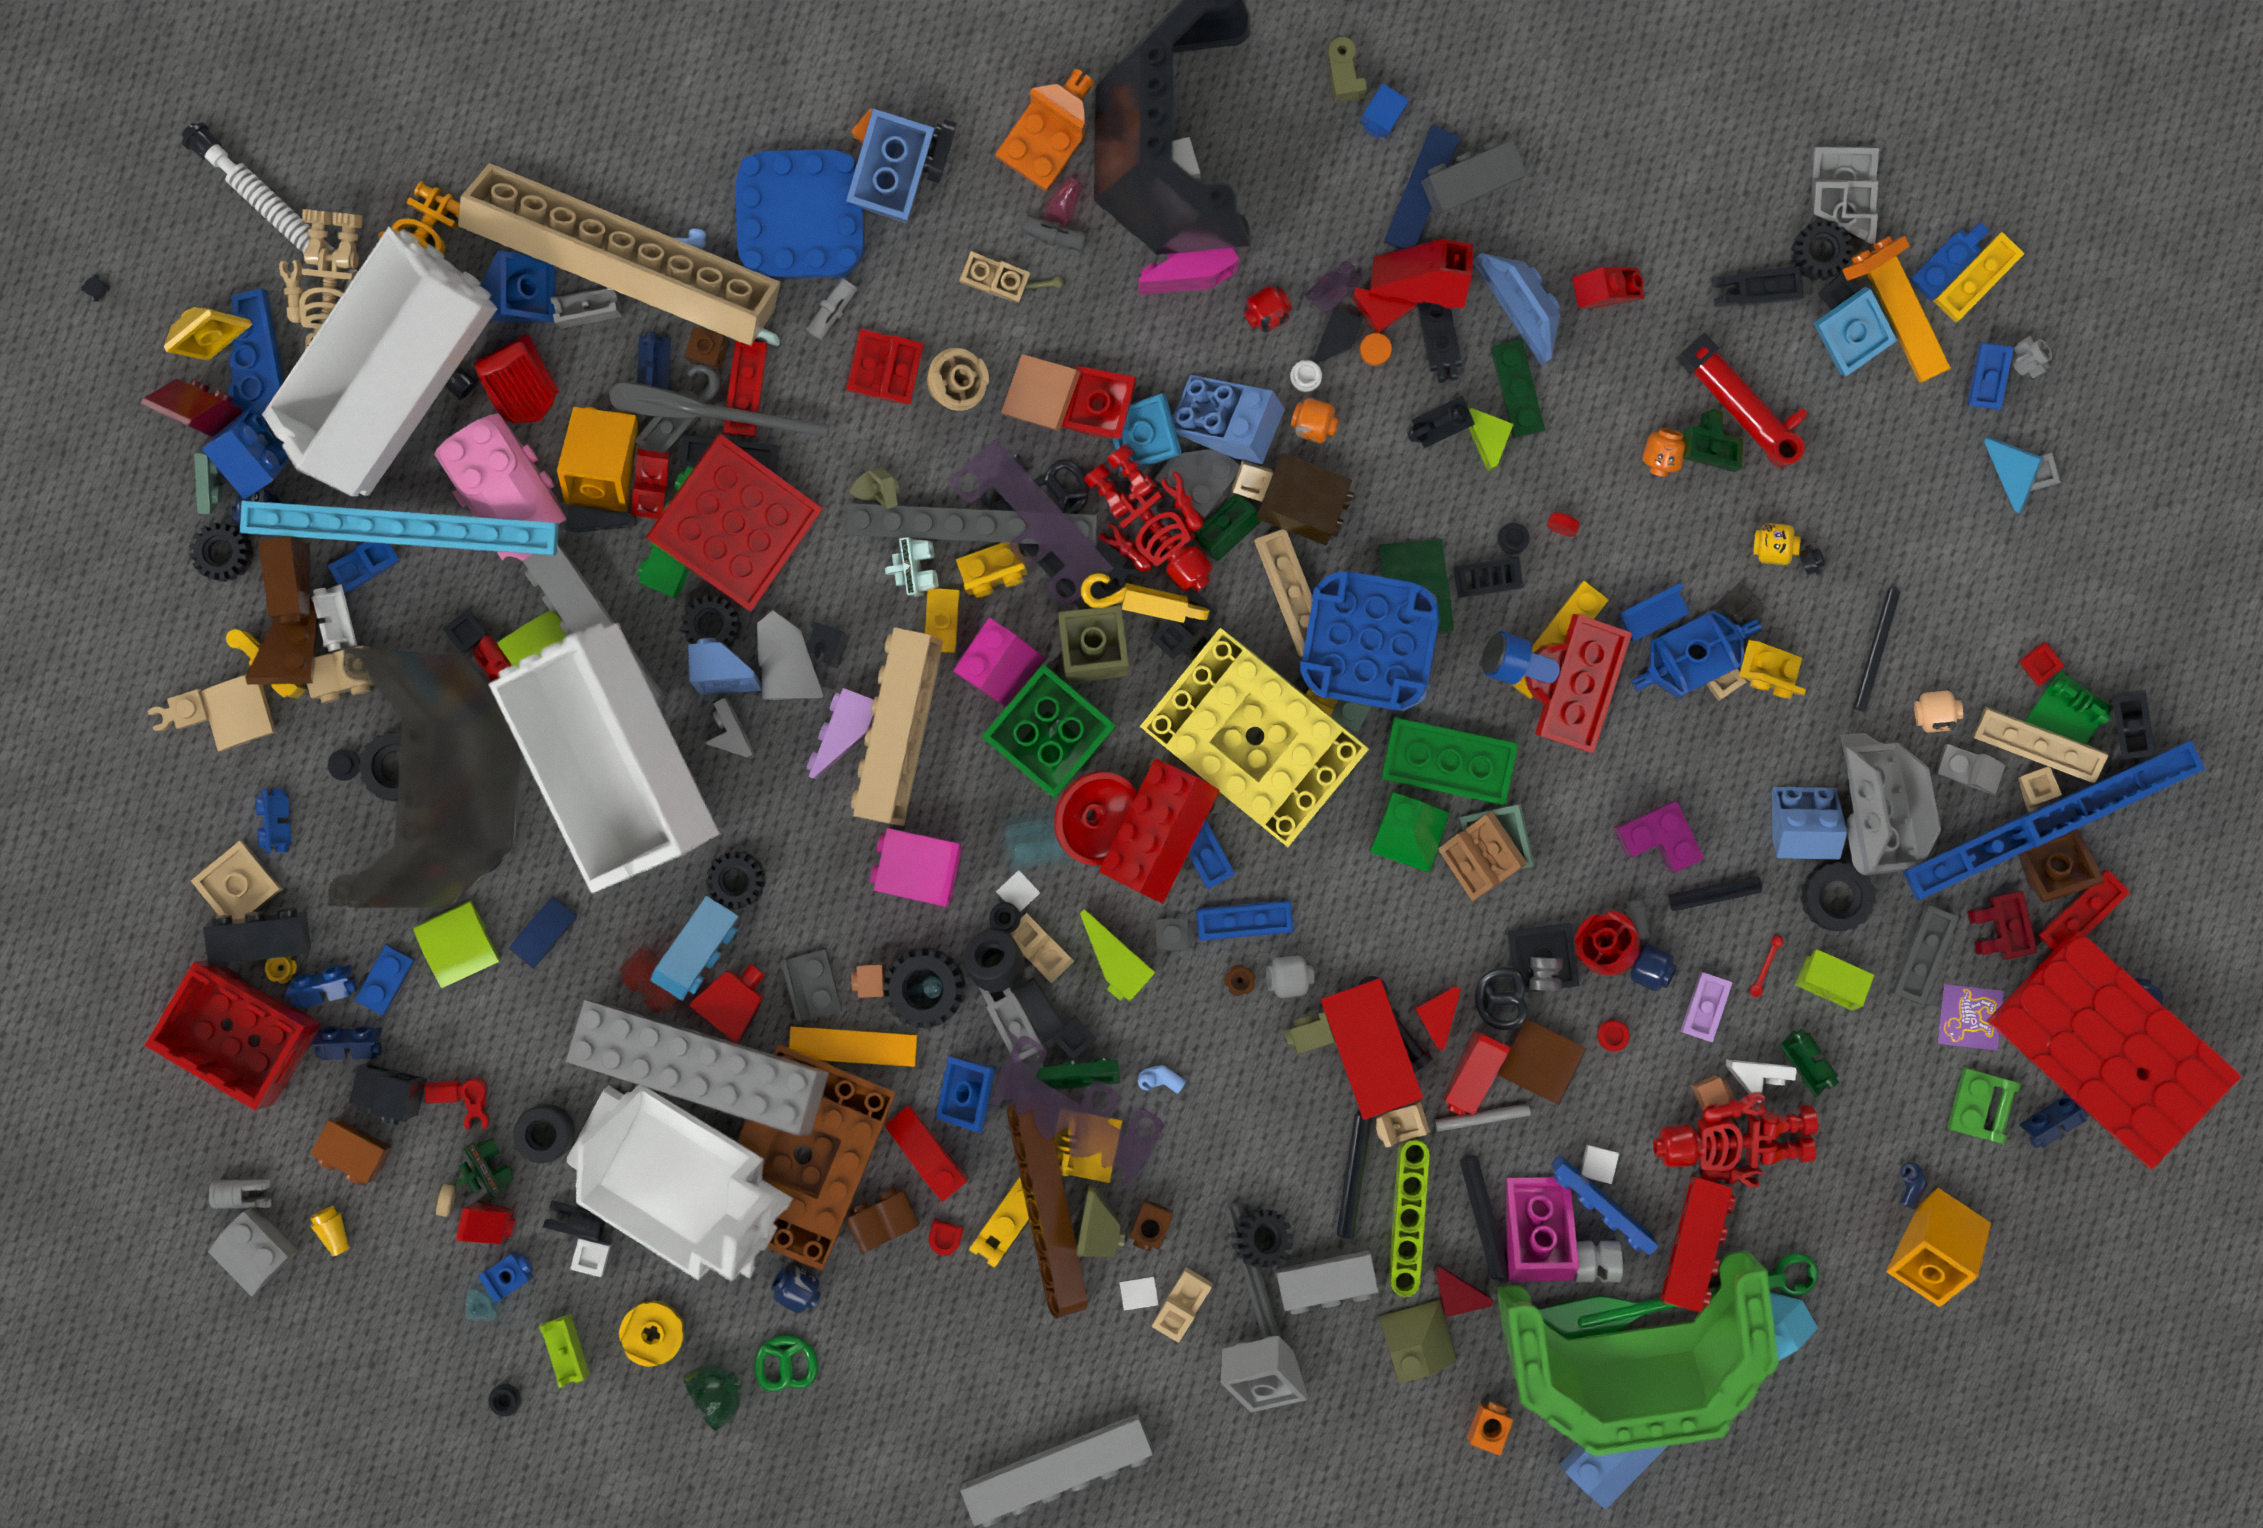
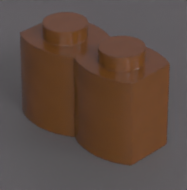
(883, 1220)

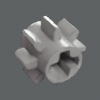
(2031, 357)

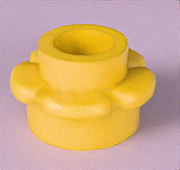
(275, 974)

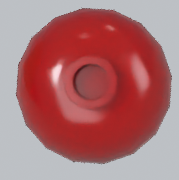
(1608, 943)

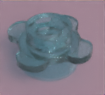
(474, 1312)

